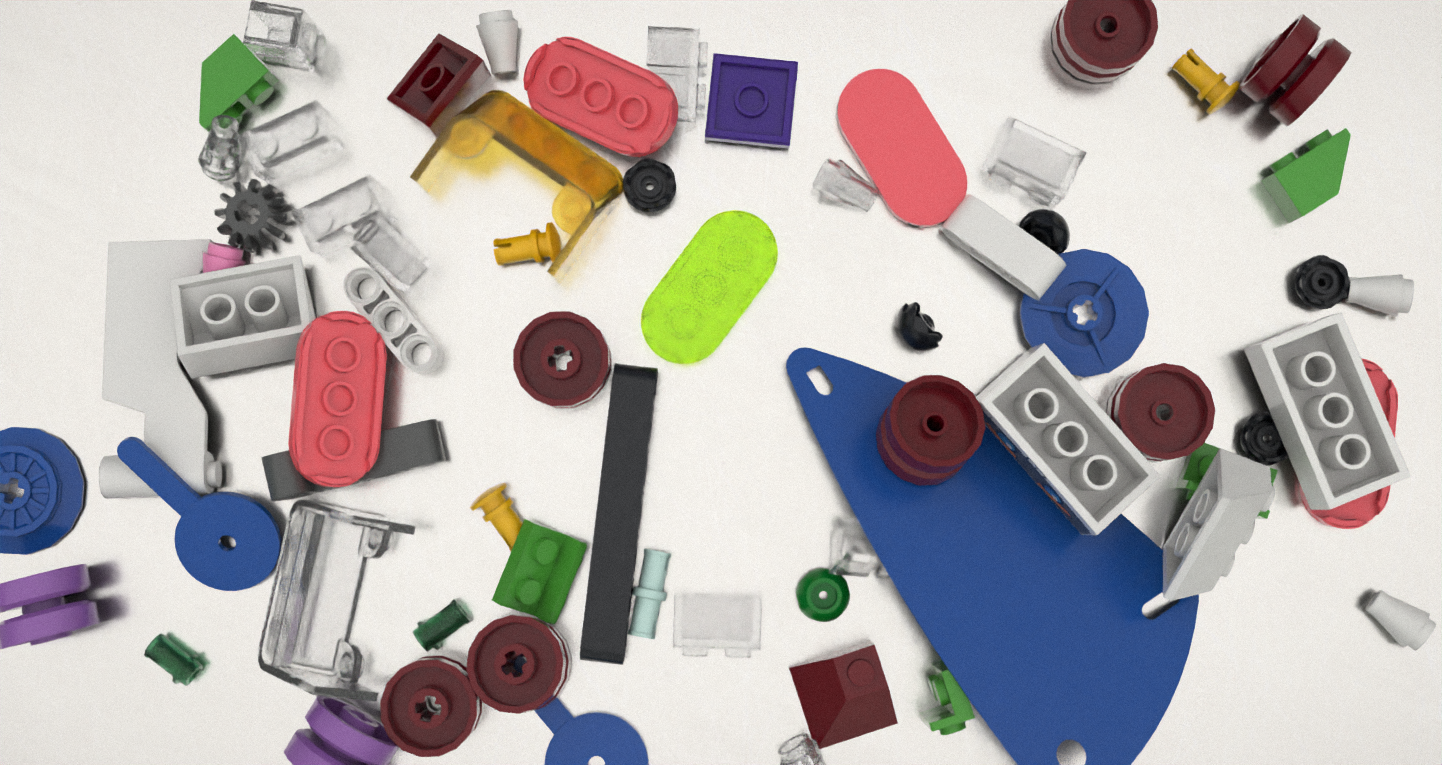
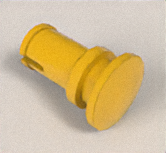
(1205, 81)
(528, 247)
(499, 513)

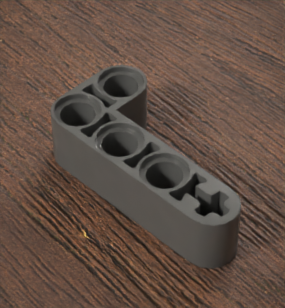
(399, 451)

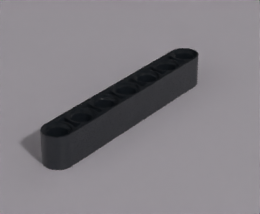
(618, 514)

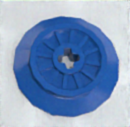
(1113, 300)
(50, 485)

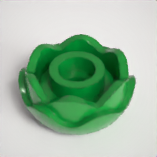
(822, 609)

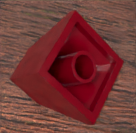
(844, 694)

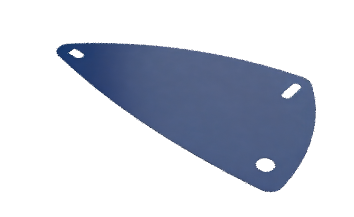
(1005, 587)

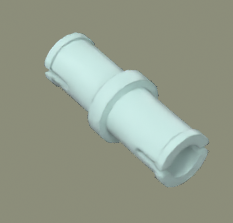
(649, 594)

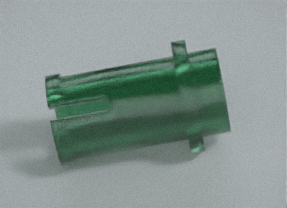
(440, 626)
(173, 660)

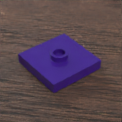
(751, 100)

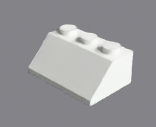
(240, 315)
(1215, 524)

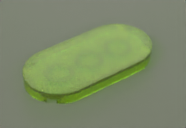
(709, 287)

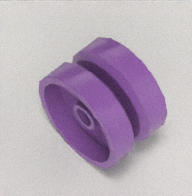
(44, 606)
(339, 737)

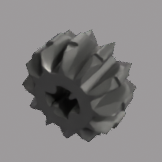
(236, 212)

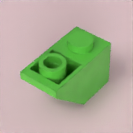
(232, 82)
(1310, 179)

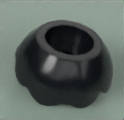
(646, 172)
(1048, 228)
(1334, 277)
(917, 328)
(1253, 443)

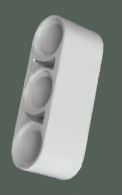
(1003, 247)
(376, 309)

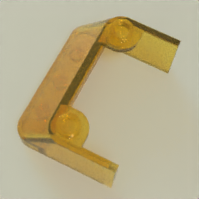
(588, 180)

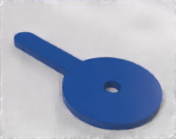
(206, 521)
(589, 735)

